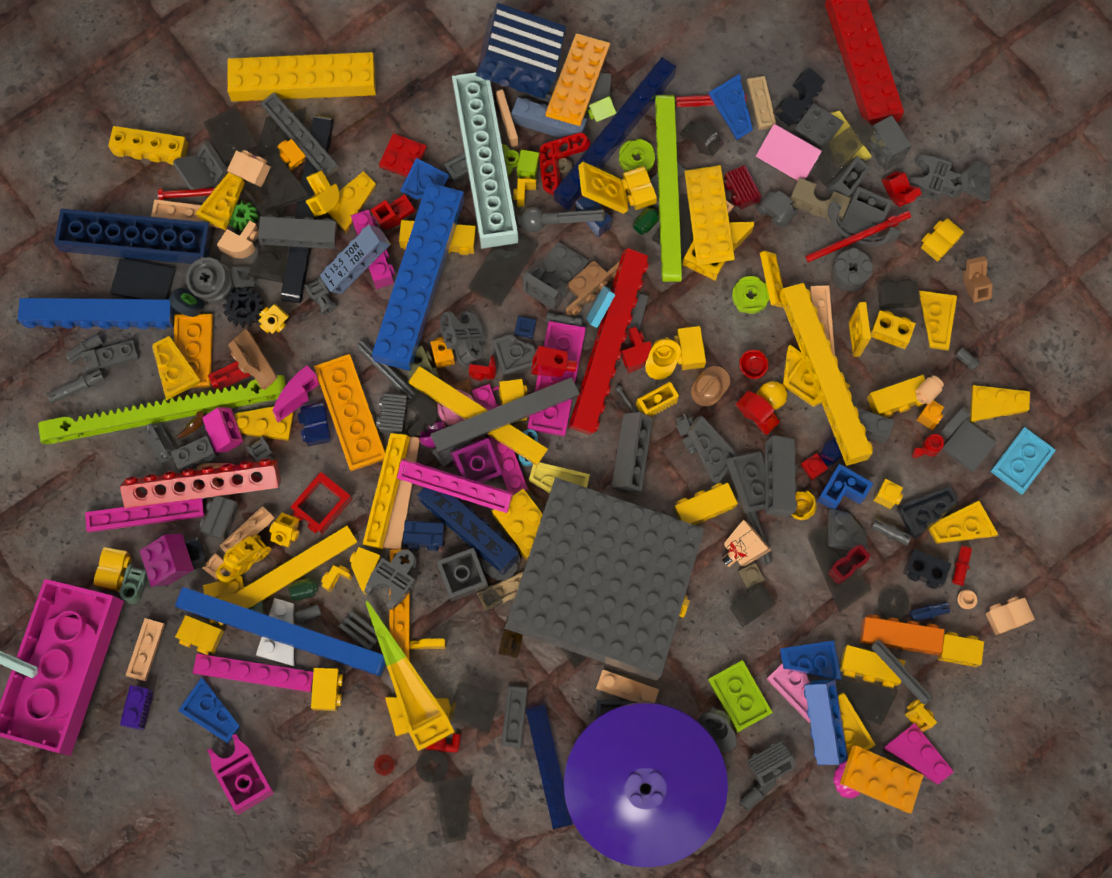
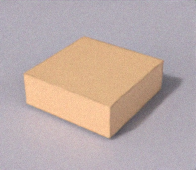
(213, 564)

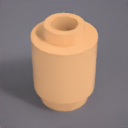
(929, 390)

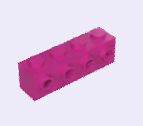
(379, 269)

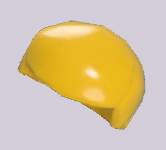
(773, 393)
(805, 505)

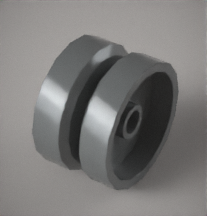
(209, 280)

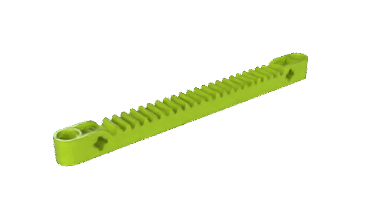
(54, 431)

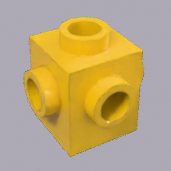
(278, 314)
(284, 530)

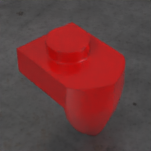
(482, 372)

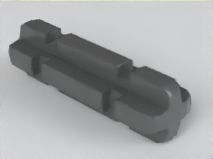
(565, 319)

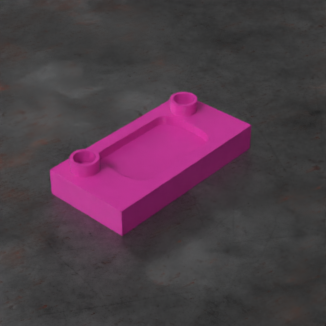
(68, 645)

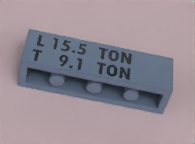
(355, 259)

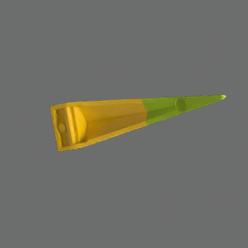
(421, 711)

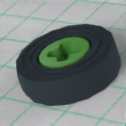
(186, 302)

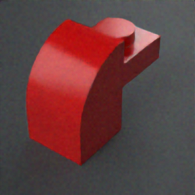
(899, 189)
(391, 214)
(636, 356)
(759, 411)

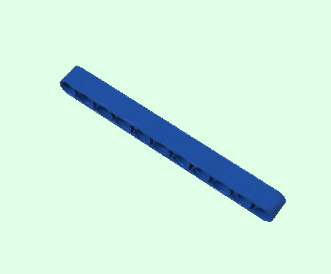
(280, 631)

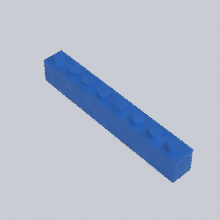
(95, 312)

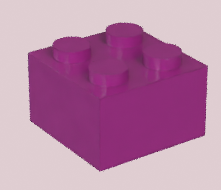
(476, 461)
(166, 560)

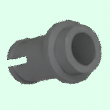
(967, 359)
(307, 613)

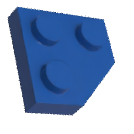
(419, 176)

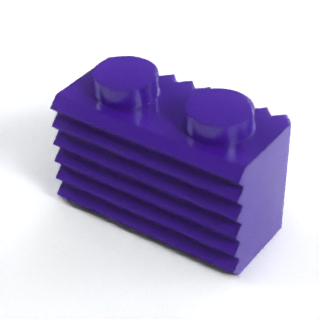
(136, 707)

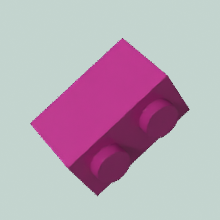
(222, 429)

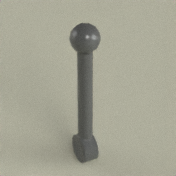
(618, 388)

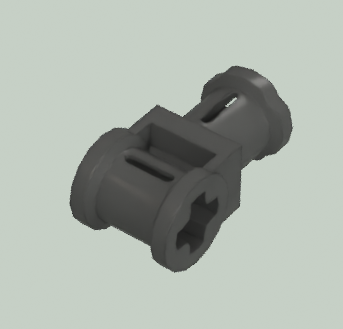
(318, 293)
(260, 450)

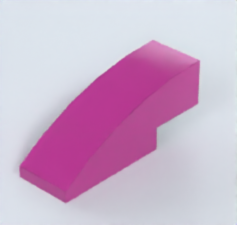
(295, 393)

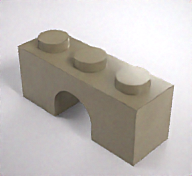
(804, 198)

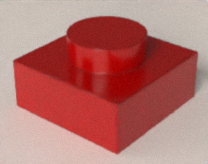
(814, 466)

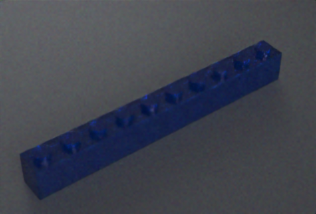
(617, 129)

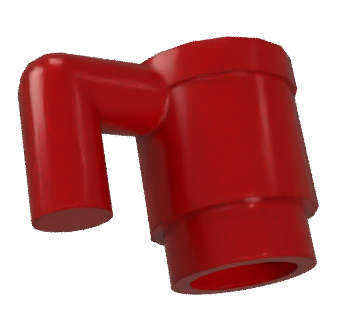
(931, 446)
(442, 746)

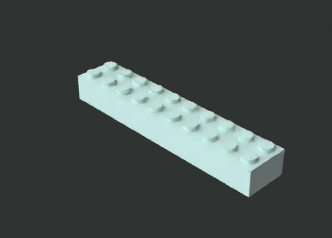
(485, 161)

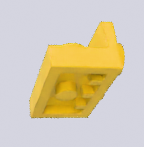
(920, 716)

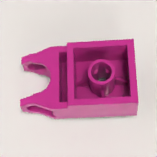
(236, 770)

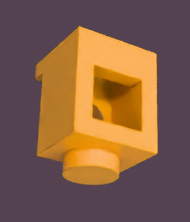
(291, 154)
(931, 415)

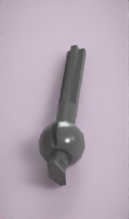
(534, 219)

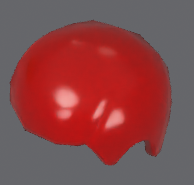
(753, 364)

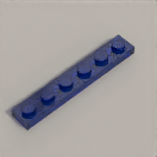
(548, 766)

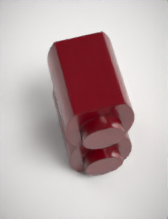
(845, 567)

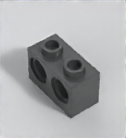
(194, 454)

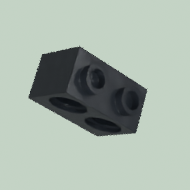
(927, 564)

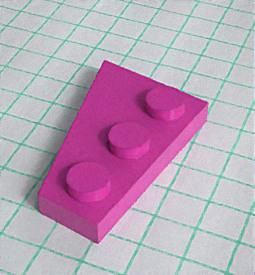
(918, 752)

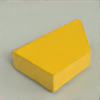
(437, 643)

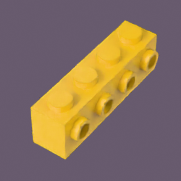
(147, 145)

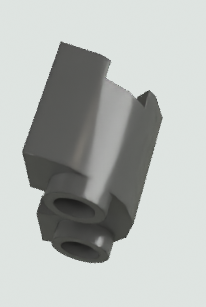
(778, 207)

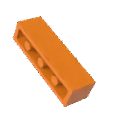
(902, 636)

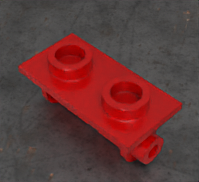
(227, 376)

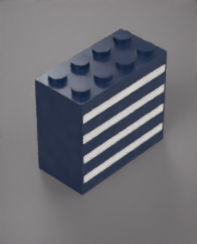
(521, 51)

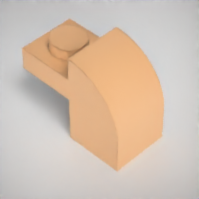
(239, 246)

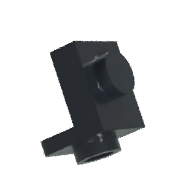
(196, 552)

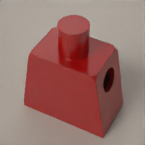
(551, 362)

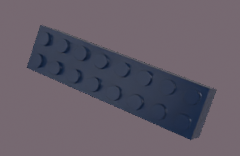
(132, 236)

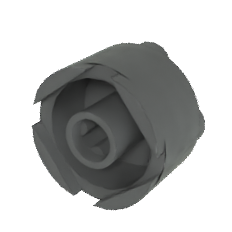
(858, 277)

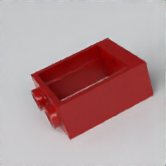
(344, 498)

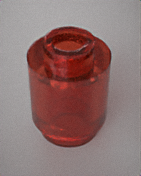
(380, 761)

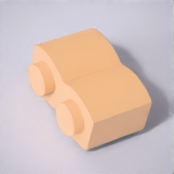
(249, 168)
(1009, 616)

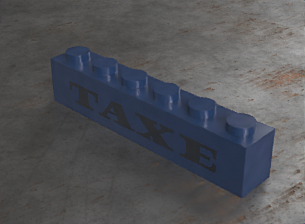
(470, 528)

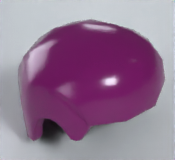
(425, 438)

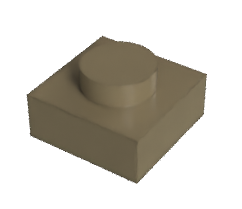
(750, 576)

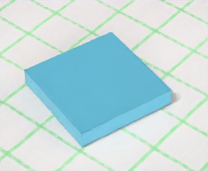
(600, 306)

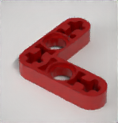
(555, 154)

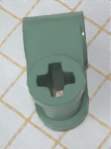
(135, 580)

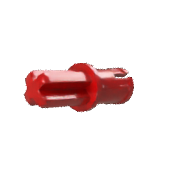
(962, 565)

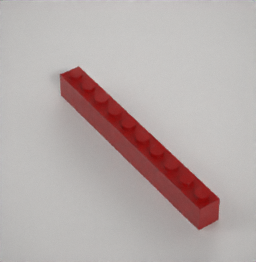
(608, 343)

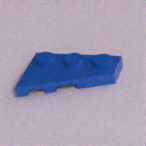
(731, 104)
(813, 659)
(208, 712)

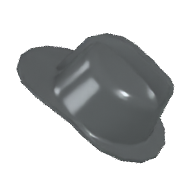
(719, 727)

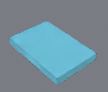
(1023, 460)

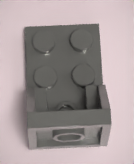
(551, 279)

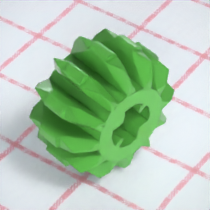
(240, 210)

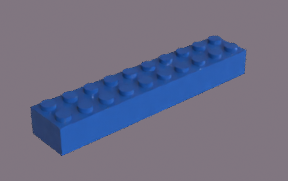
(418, 277)

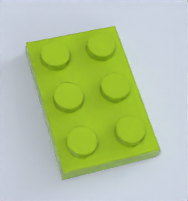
(740, 696)

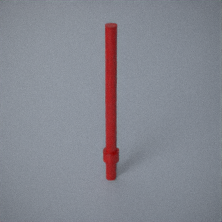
(890, 222)

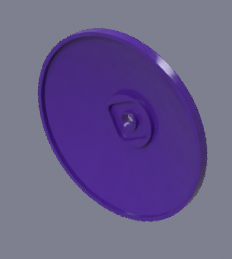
(652, 747)

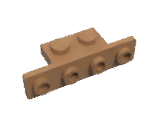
(588, 285)
(252, 359)

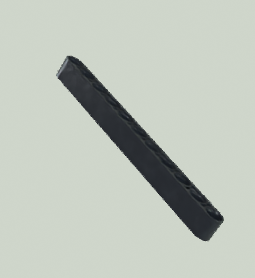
(299, 257)

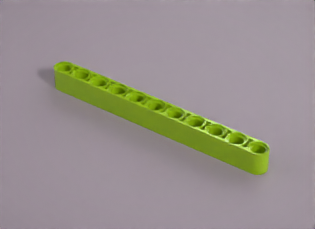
(668, 188)

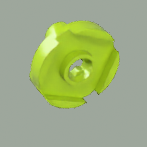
(637, 147)
(743, 302)

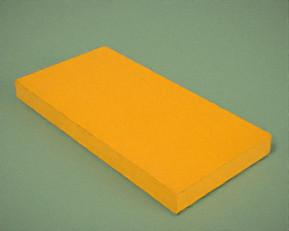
(195, 342)

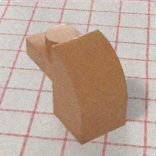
(976, 280)

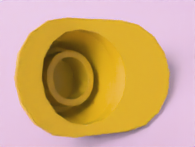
(662, 358)

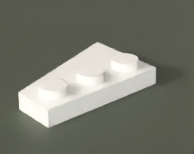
(274, 650)

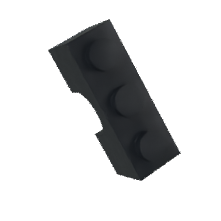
(808, 86)

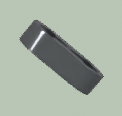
(955, 422)

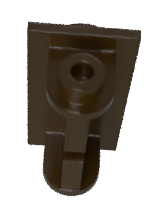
(510, 643)

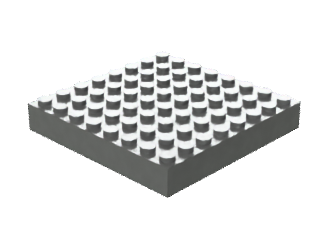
(605, 579)

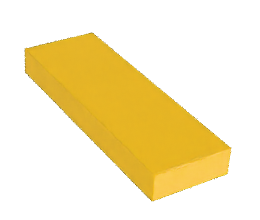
(772, 277)

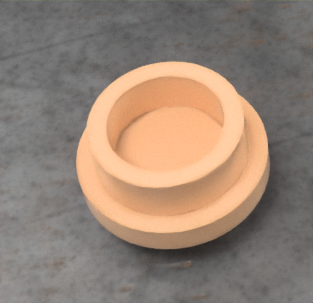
(967, 599)

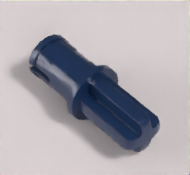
(929, 611)

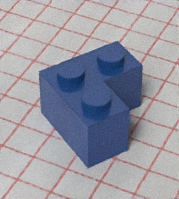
(844, 483)

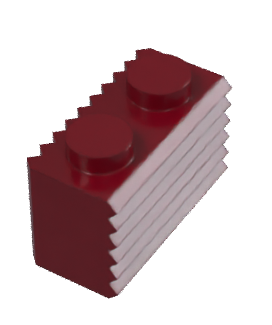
(742, 187)

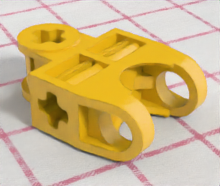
(242, 557)

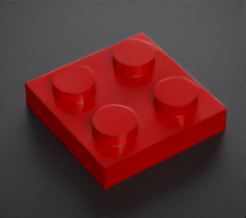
(401, 154)

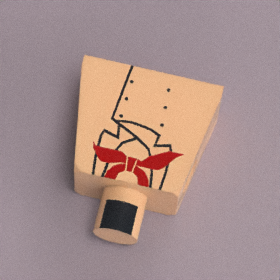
(744, 545)

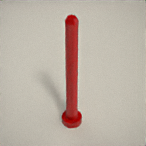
(183, 193)

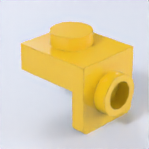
(523, 184)
(331, 578)

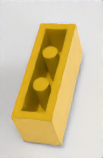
(895, 397)
(706, 504)
(867, 665)

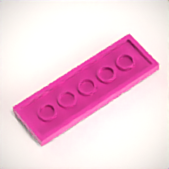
(568, 339)

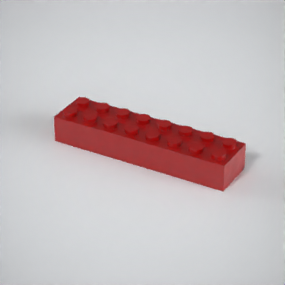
(864, 60)

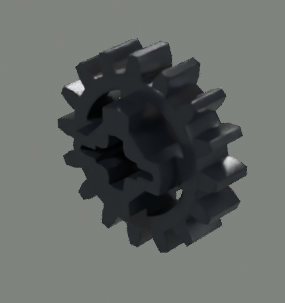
(246, 299)

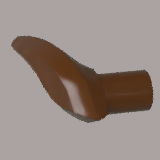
(193, 425)

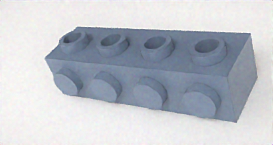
(533, 117)

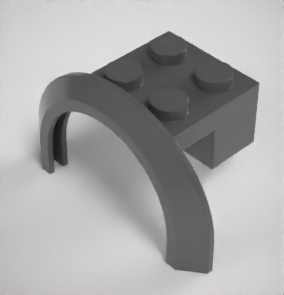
(863, 212)

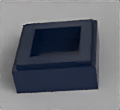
(525, 327)

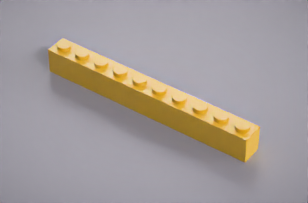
(825, 374)

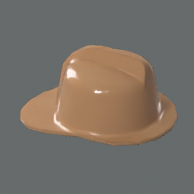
(710, 386)

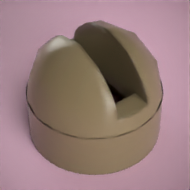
(563, 162)

